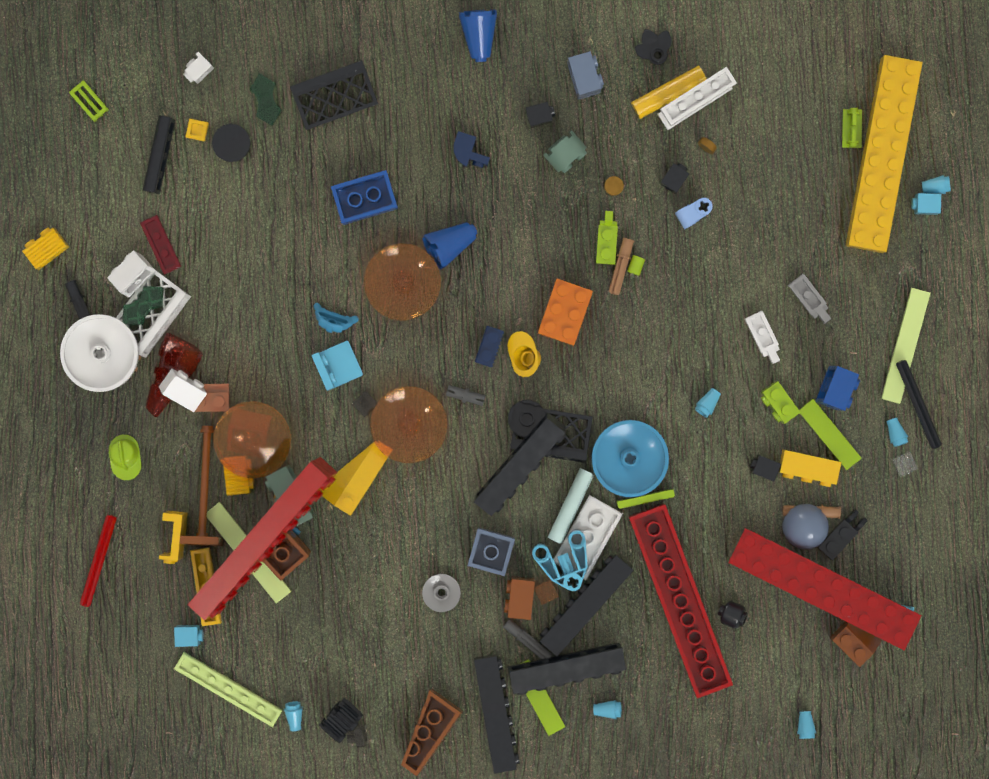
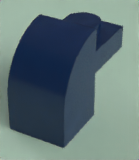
(464, 152)

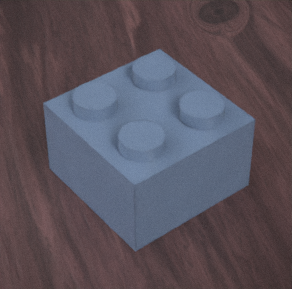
(584, 75)
(491, 551)

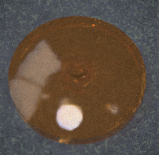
(402, 282)
(408, 424)
(252, 439)

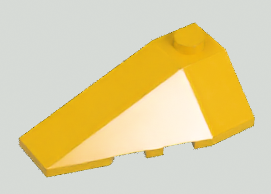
(355, 479)

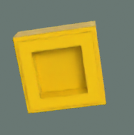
(197, 130)

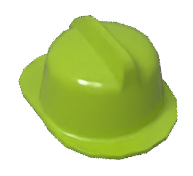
(125, 457)

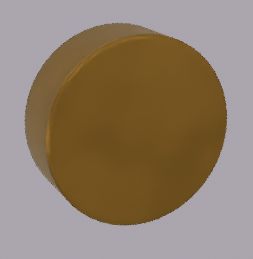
(707, 145)
(613, 186)

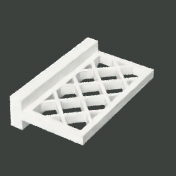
(163, 319)

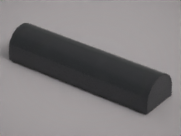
(159, 154)

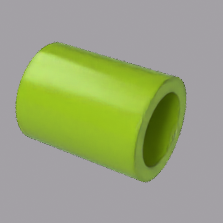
(636, 265)

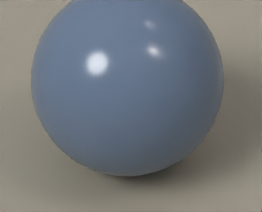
(805, 526)

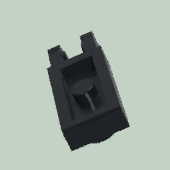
(841, 535)

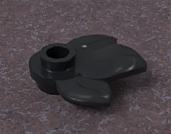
(651, 44)

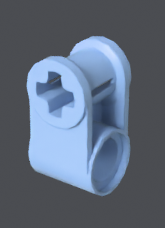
(691, 214)

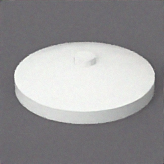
(99, 353)

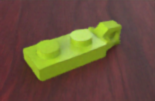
(607, 240)

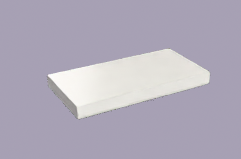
(597, 523)

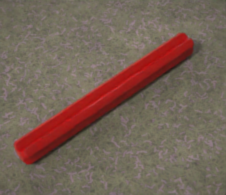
(98, 560)

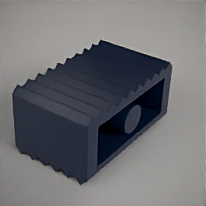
(489, 346)

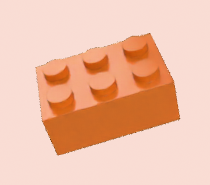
(565, 312)

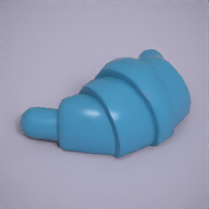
(333, 321)

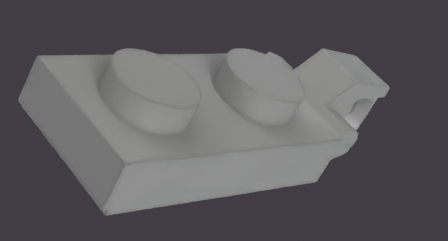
(810, 298)

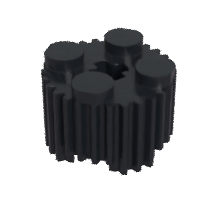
(340, 720)

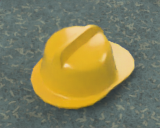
(523, 354)

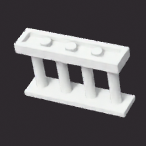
(697, 98)

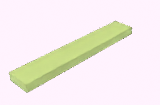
(905, 343)
(234, 536)
(228, 689)

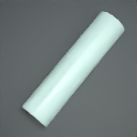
(570, 505)

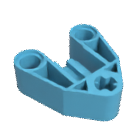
(549, 566)

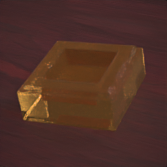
(546, 592)

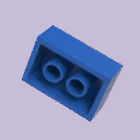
(364, 197)
(837, 388)

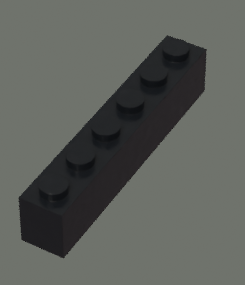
(520, 464)
(586, 604)
(566, 668)
(495, 713)

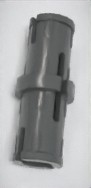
(465, 395)

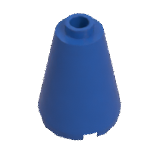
(479, 32)
(449, 242)

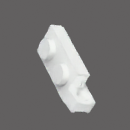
(763, 336)

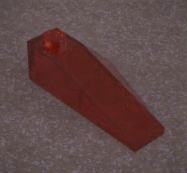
(175, 355)

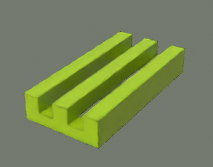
(99, 112)

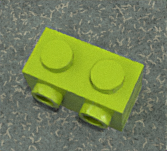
(780, 403)

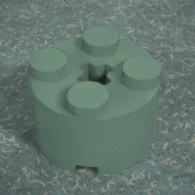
(565, 151)

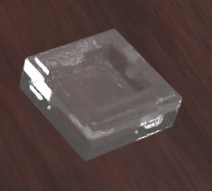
(904, 464)

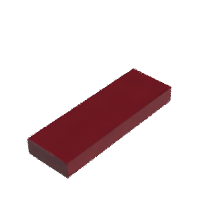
(160, 244)

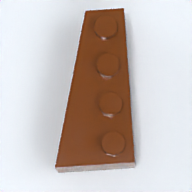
(432, 727)

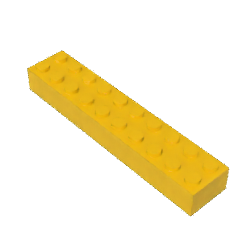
(883, 154)

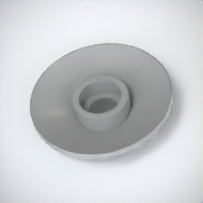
(434, 600)

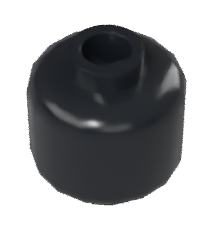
(732, 614)

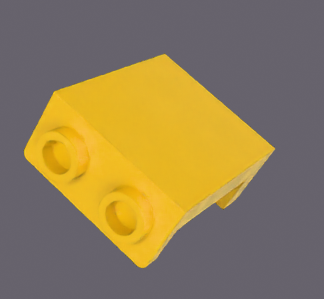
(179, 529)

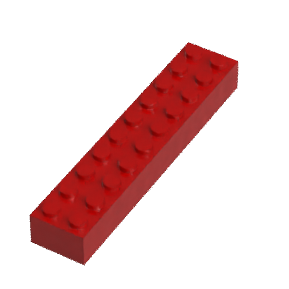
(263, 538)
(825, 589)
(680, 600)

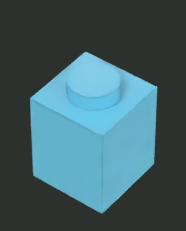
(926, 204)
(187, 635)

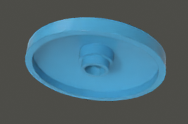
(630, 458)

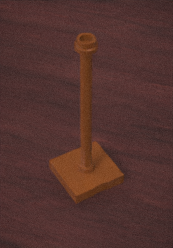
(201, 537)

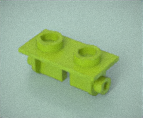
(852, 128)

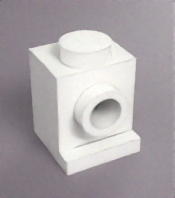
(197, 69)

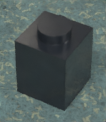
(540, 114)
(675, 177)
(764, 467)

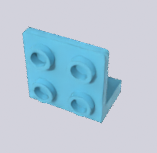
(337, 365)

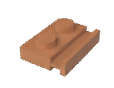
(216, 399)

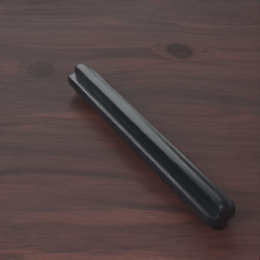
(918, 404)

